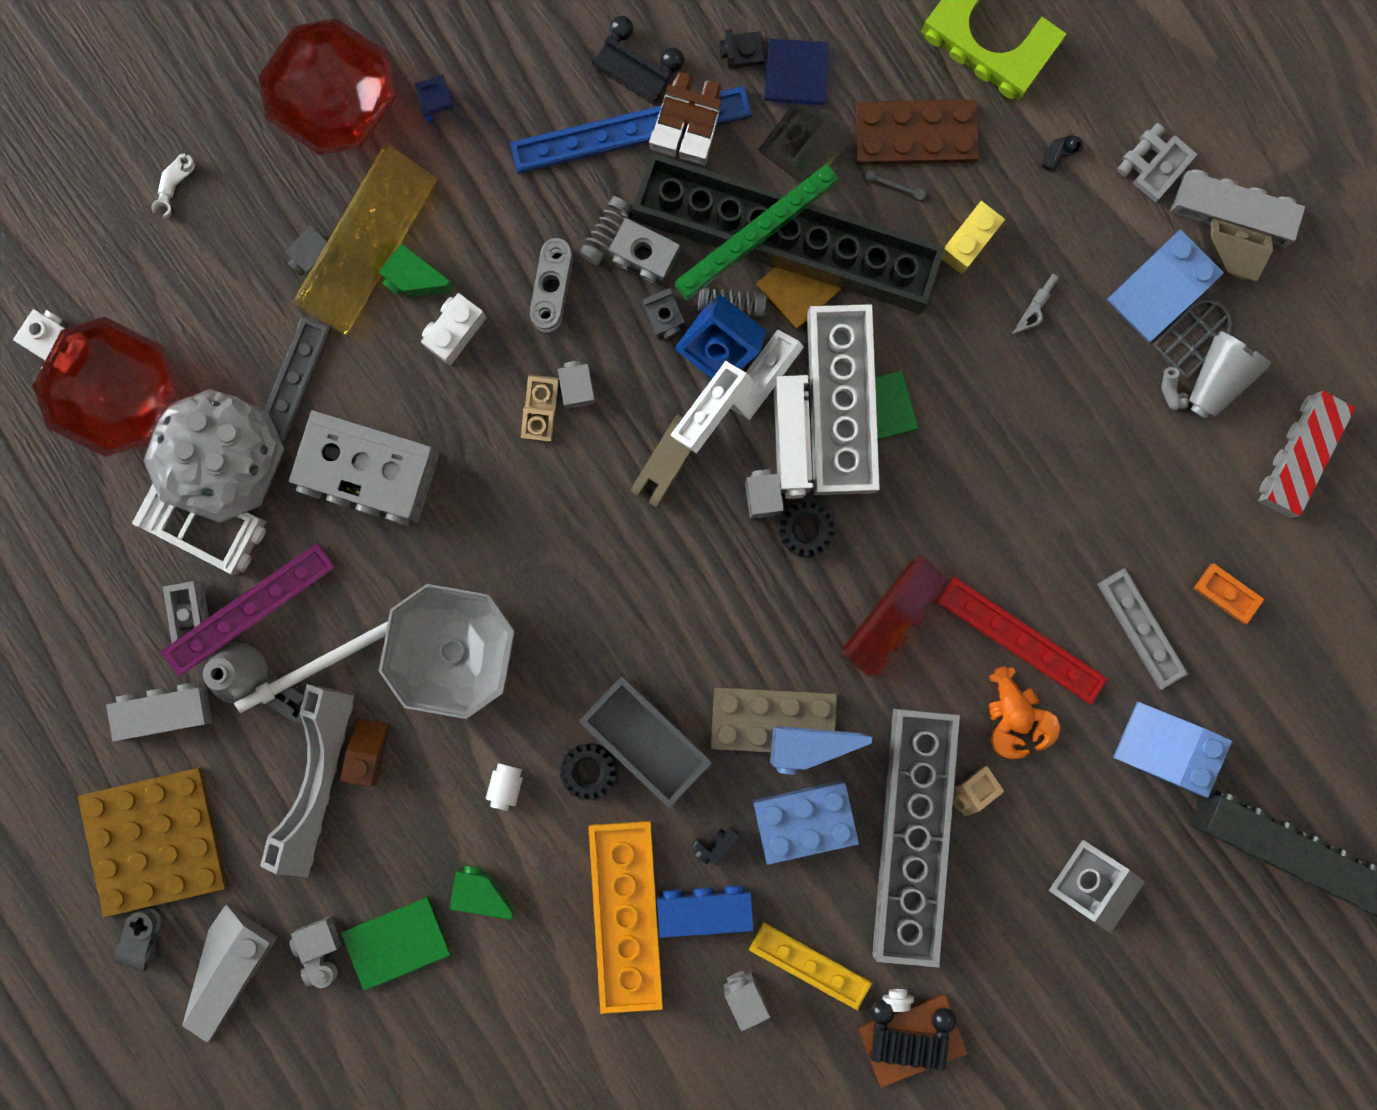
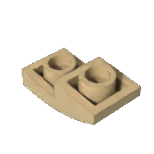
(540, 408)

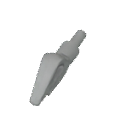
(1035, 307)

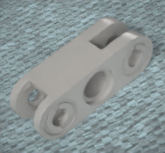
(547, 270)

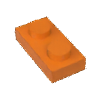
(1228, 594)

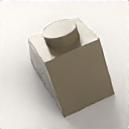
(1241, 249)

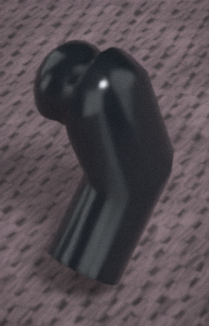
(1061, 148)

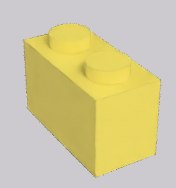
(972, 237)

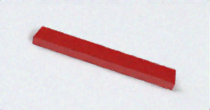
(1022, 640)

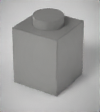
(576, 385)

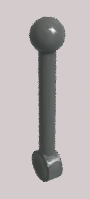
(918, 194)

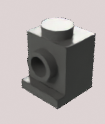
(663, 327)

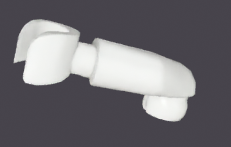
(170, 178)

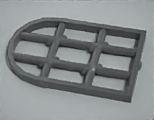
(1180, 337)

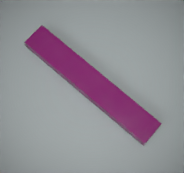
(247, 610)

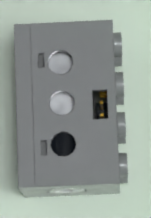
(383, 469)

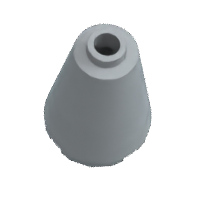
(1225, 374)
(235, 671)

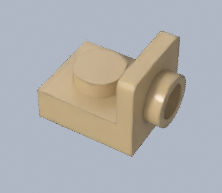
(976, 792)

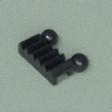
(632, 69)
(908, 1046)

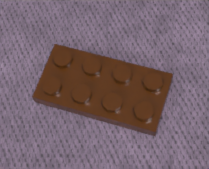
(916, 132)

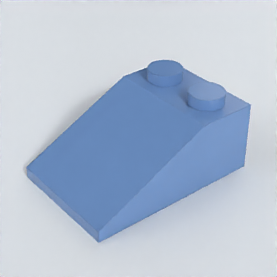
(1165, 285)
(805, 748)
(1172, 749)

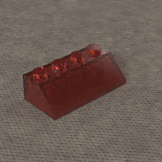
(893, 616)

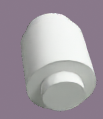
(504, 787)

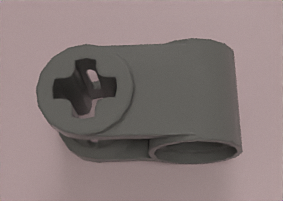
(136, 943)

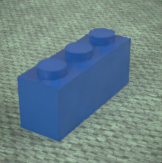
(704, 911)

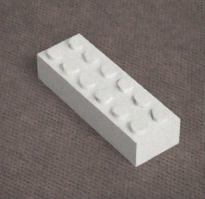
(842, 399)

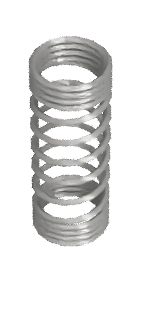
(590, 252)
(760, 301)

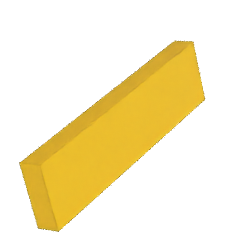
(810, 965)

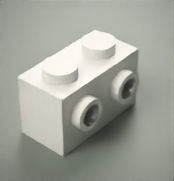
(453, 328)
(39, 332)

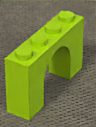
(1010, 70)

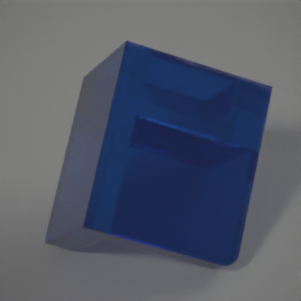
(433, 96)

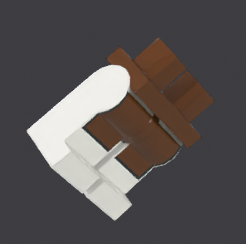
(691, 110)

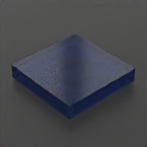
(796, 71)

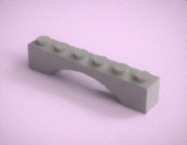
(293, 843)

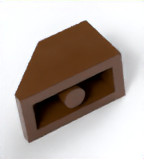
(365, 753)

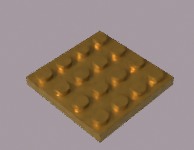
(152, 842)

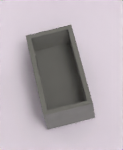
(645, 741)

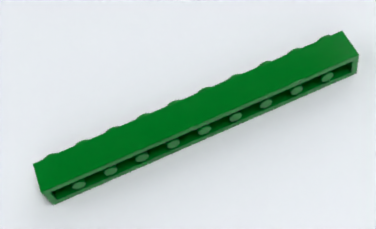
(756, 232)

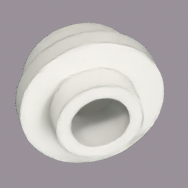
(899, 1000)

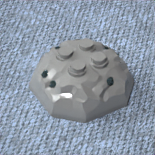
(214, 455)

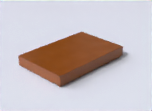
(918, 1020)

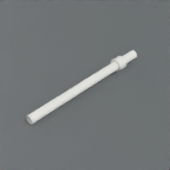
(267, 692)

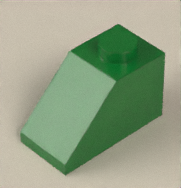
(412, 275)
(479, 894)

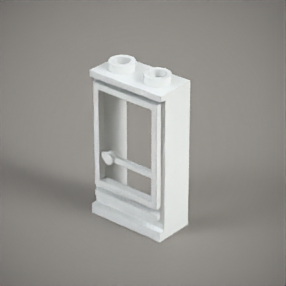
(793, 436)
(155, 514)

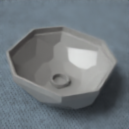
(446, 651)

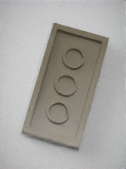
(746, 716)

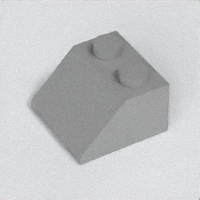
(1096, 886)

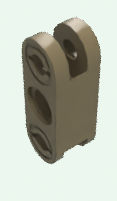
(663, 465)

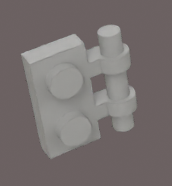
(1163, 169)

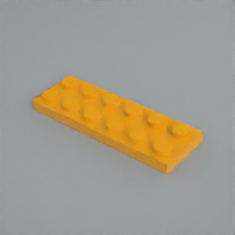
(625, 917)

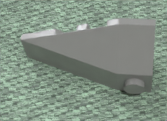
(227, 964)

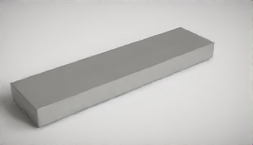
(1142, 629)

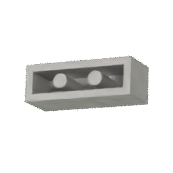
(159, 712)

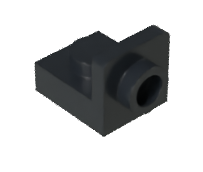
(742, 49)
(721, 844)

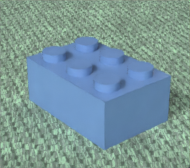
(805, 822)

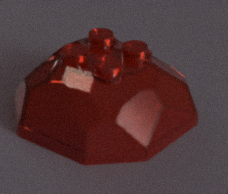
(327, 86)
(104, 386)

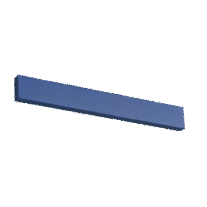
(610, 134)

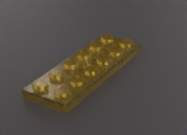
(365, 239)

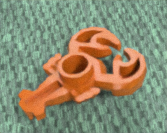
(1018, 716)

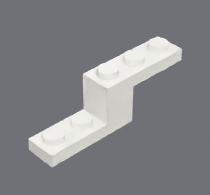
(736, 391)

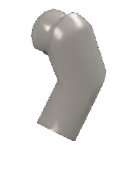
(1169, 388)

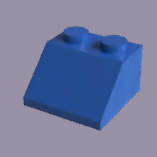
(719, 336)

